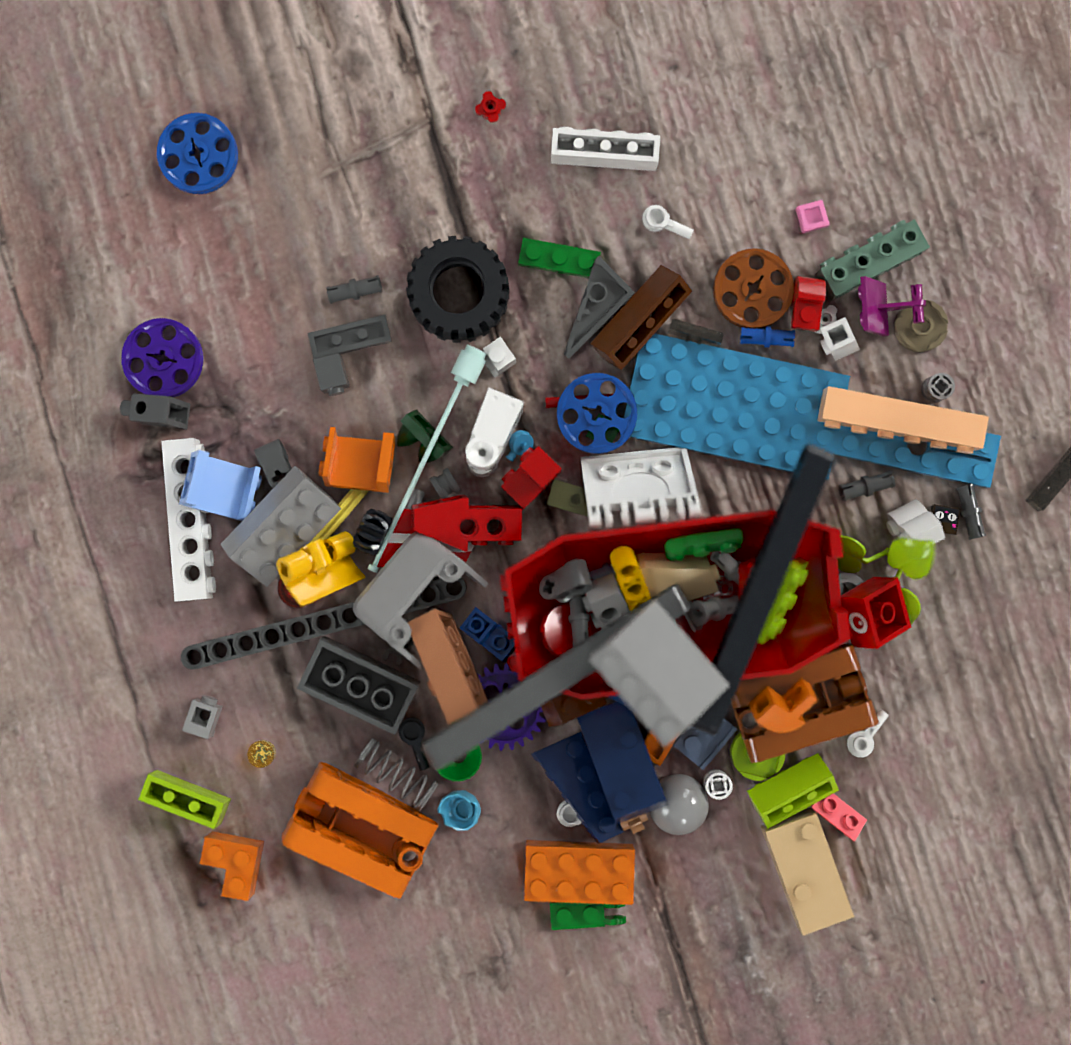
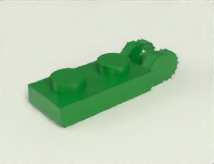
(702, 544)
(582, 915)

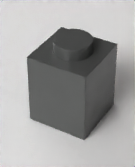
(331, 374)

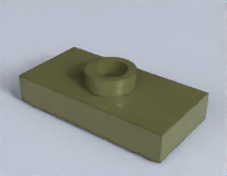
(568, 498)

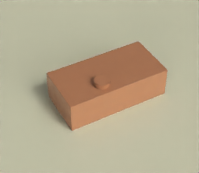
(447, 664)

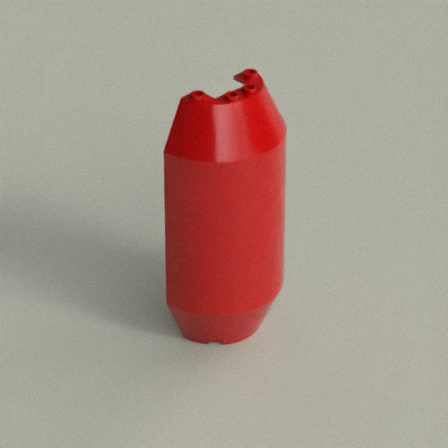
(812, 625)

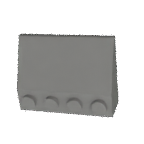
(659, 672)

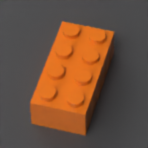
(579, 872)

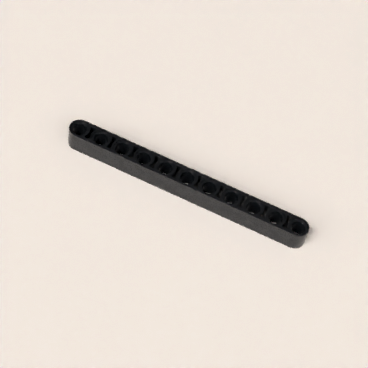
(766, 578)

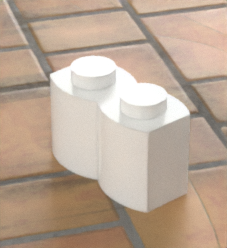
(914, 522)

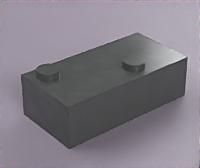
(358, 684)

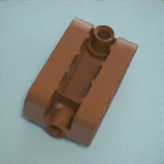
(840, 708)

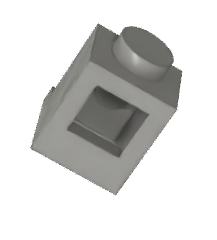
(196, 723)

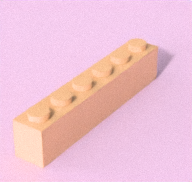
(903, 419)

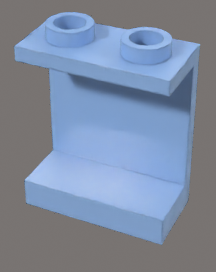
(220, 486)

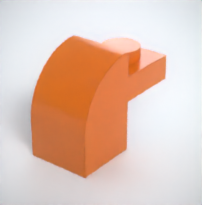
(783, 712)

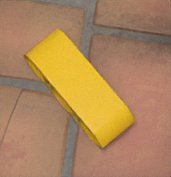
(629, 576)

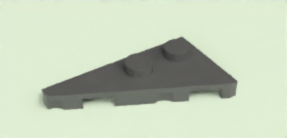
(601, 299)

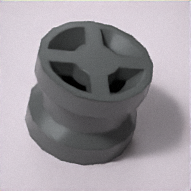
(445, 484)

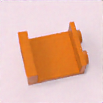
(357, 462)

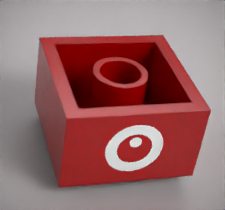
(876, 612)

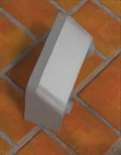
(402, 582)

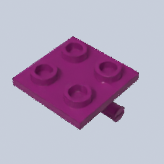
(875, 306)

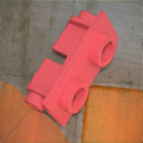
(840, 816)

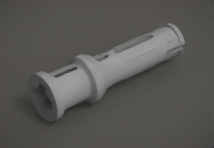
(713, 609)

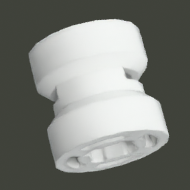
(713, 781)

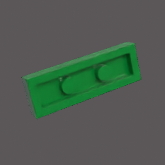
(557, 257)

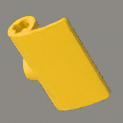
(320, 568)

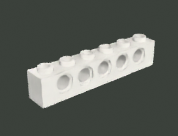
(180, 534)

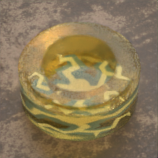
(261, 753)

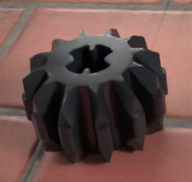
(372, 531)

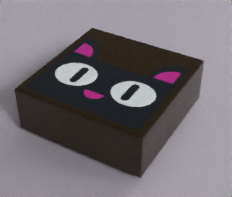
(948, 518)

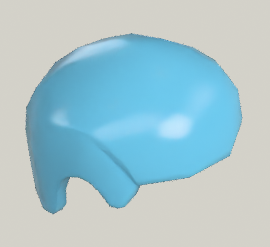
(459, 810)

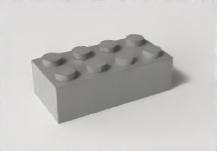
(280, 525)

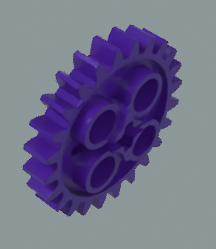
(510, 734)

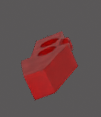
(443, 517)

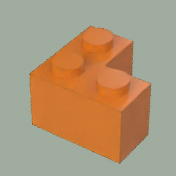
(239, 857)

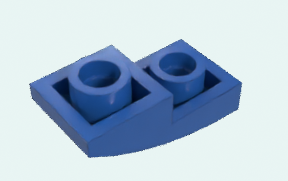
(488, 634)

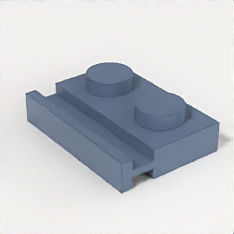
(702, 746)

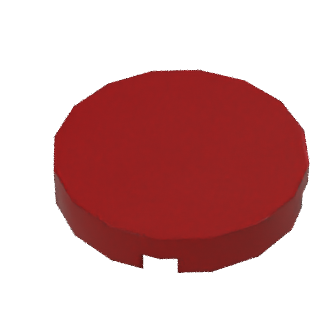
(558, 631)

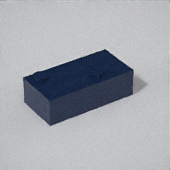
(622, 762)

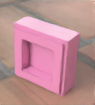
(812, 216)

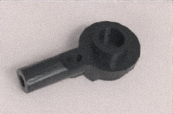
(412, 732)

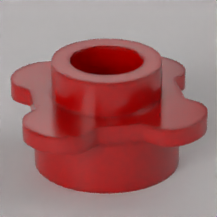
(490, 114)

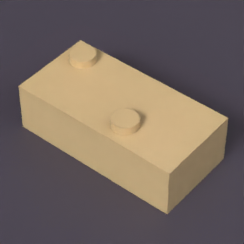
(807, 872)

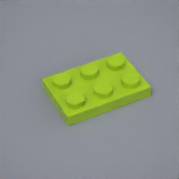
(785, 600)

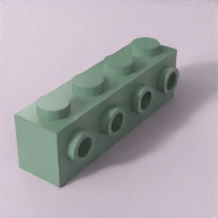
(872, 259)

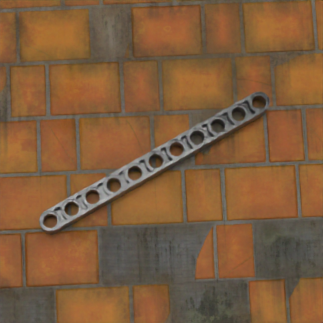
(286, 633)
(535, 688)

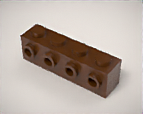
(641, 317)

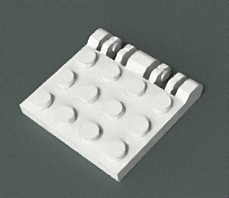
(640, 484)

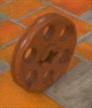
(750, 276)

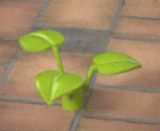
(905, 554)

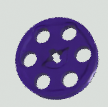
(156, 347)

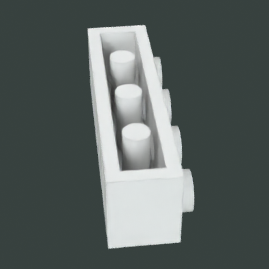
(605, 149)

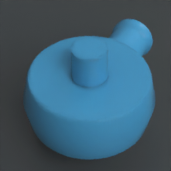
(519, 443)

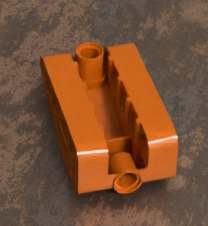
(358, 830)

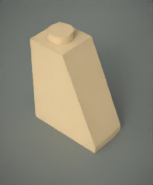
(692, 574)

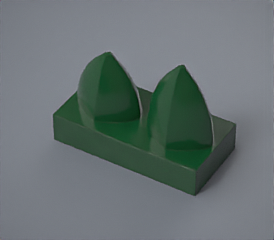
(417, 428)

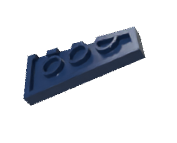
(576, 777)

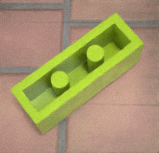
(792, 790)
(184, 799)

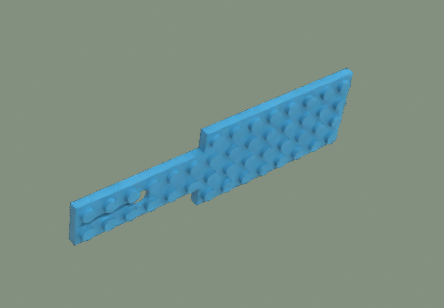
(767, 413)

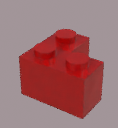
(531, 477)

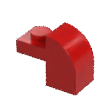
(807, 303)

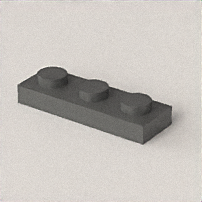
(350, 337)

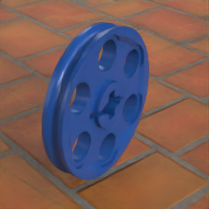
(186, 148)
(592, 401)

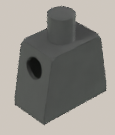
(156, 411)

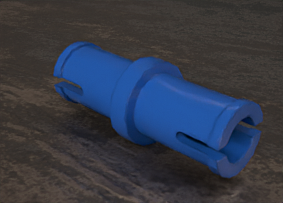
(767, 337)

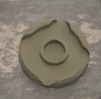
(925, 335)

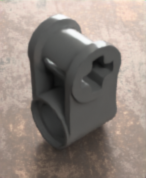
(273, 461)
(566, 582)

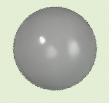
(685, 806)

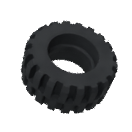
(458, 254)

